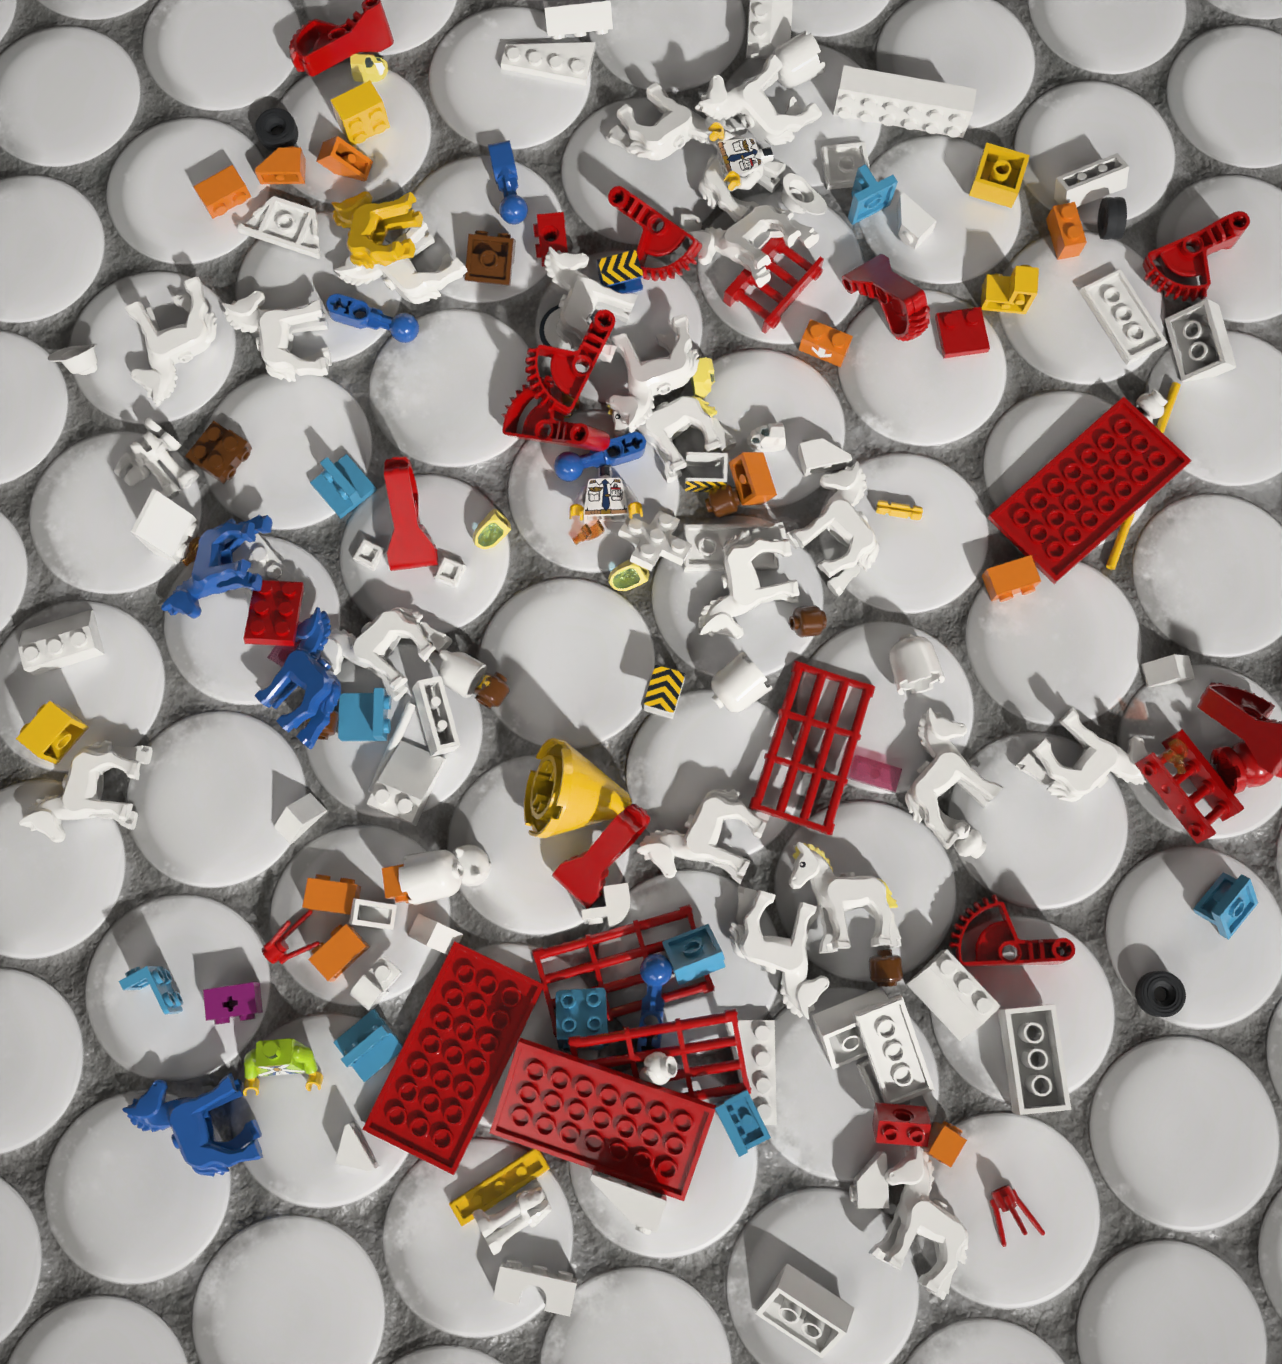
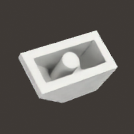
(913, 222)
(821, 456)
(869, 1185)

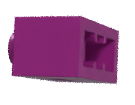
(217, 1002)

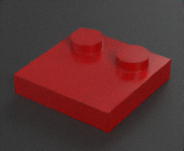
(962, 332)

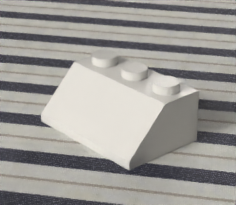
(577, 17)
(767, 26)
(1200, 341)
(60, 643)
(953, 995)
(839, 1029)
(805, 1311)

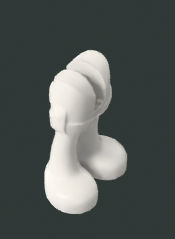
(159, 452)
(129, 467)
(527, 1204)

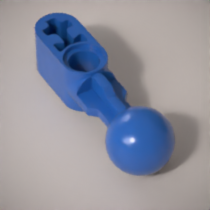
(512, 208)
(402, 326)
(570, 465)
(655, 972)

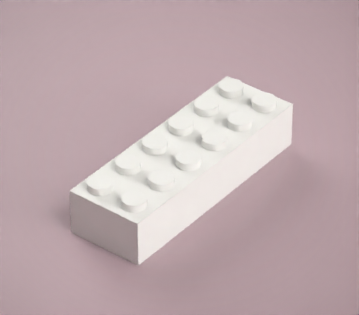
(904, 101)

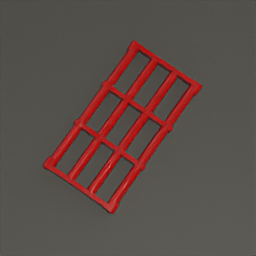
(794, 764)
(597, 964)
(676, 1050)

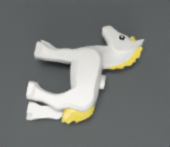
(671, 421)
(843, 894)

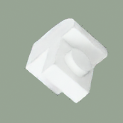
(616, 909)
(374, 985)

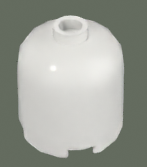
(799, 60)
(915, 664)
(738, 684)
(430, 876)

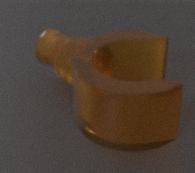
(589, 533)
(191, 556)
(1176, 758)

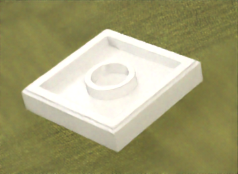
(842, 163)

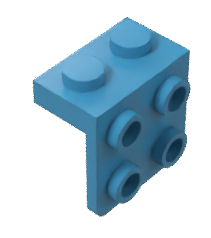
(364, 716)
(160, 982)
(582, 1014)

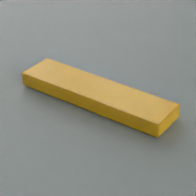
(499, 1185)

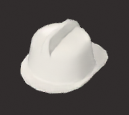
(801, 197)
(77, 358)

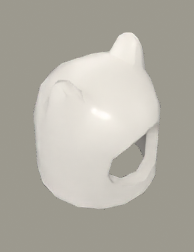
(460, 672)
(475, 864)

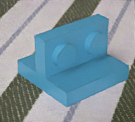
(869, 194)
(342, 485)
(1227, 903)
(694, 954)
(368, 1045)
(742, 1122)

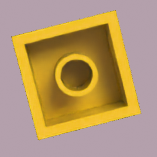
(360, 113)
(999, 175)
(52, 732)

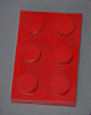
(274, 613)

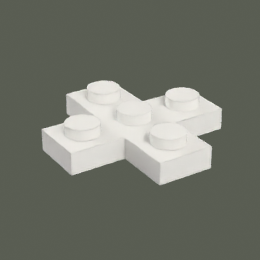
(655, 540)

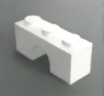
(557, 1287)

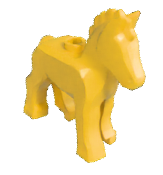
(370, 225)

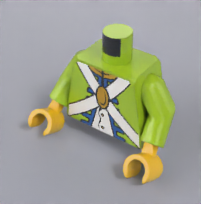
(280, 1058)

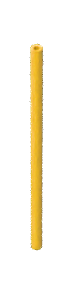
(1124, 528)

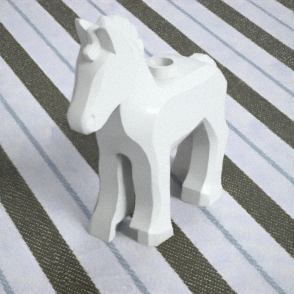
(754, 107)
(668, 134)
(716, 190)
(749, 234)
(402, 275)
(583, 298)
(277, 337)
(174, 343)
(654, 375)
(844, 525)
(743, 582)
(379, 641)
(1089, 767)
(941, 774)
(85, 788)
(703, 835)
(778, 952)
(923, 1217)

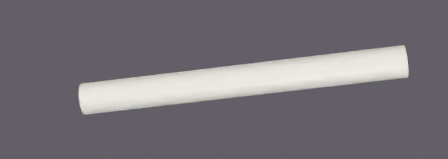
(394, 742)

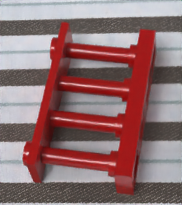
(737, 288)
(1204, 779)

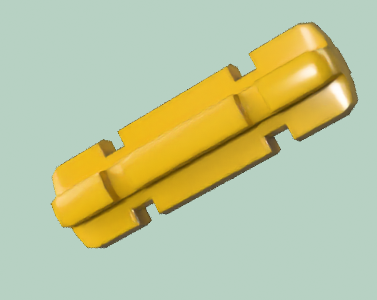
(899, 510)

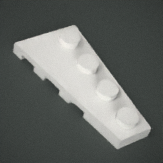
(551, 60)
(759, 1057)

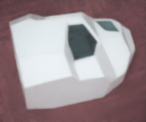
(767, 438)

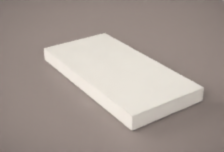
(1123, 316)
(710, 540)
(893, 1050)

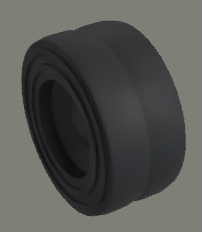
(273, 118)
(1112, 218)
(1174, 989)

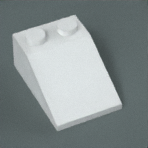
(165, 527)
(406, 783)
(636, 1203)

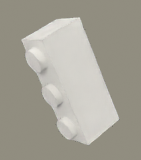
(1092, 181)
(436, 716)

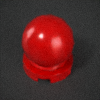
(1238, 767)

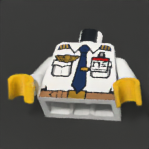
(739, 158)
(605, 499)

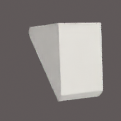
(1168, 670)
(299, 817)
(372, 914)
(434, 934)
(354, 1150)

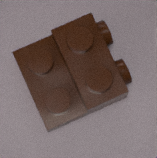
(490, 258)
(219, 452)

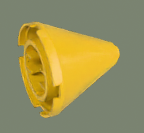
(569, 792)

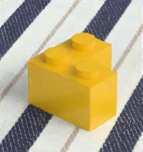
(1011, 292)

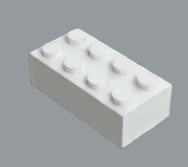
(1034, 1059)

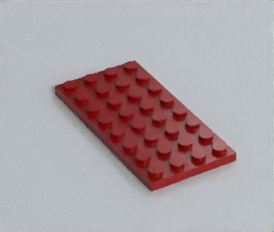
(1089, 489)
(453, 1058)
(602, 1119)

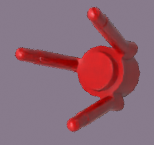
(277, 948)
(1005, 1199)

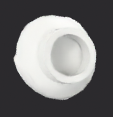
(1152, 404)
(969, 842)
(658, 1068)

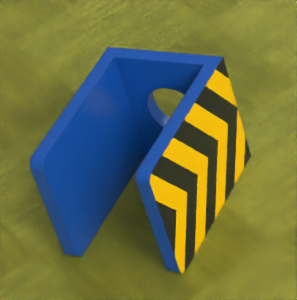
(621, 272)

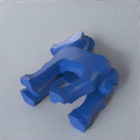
(214, 568)
(311, 673)
(194, 1127)

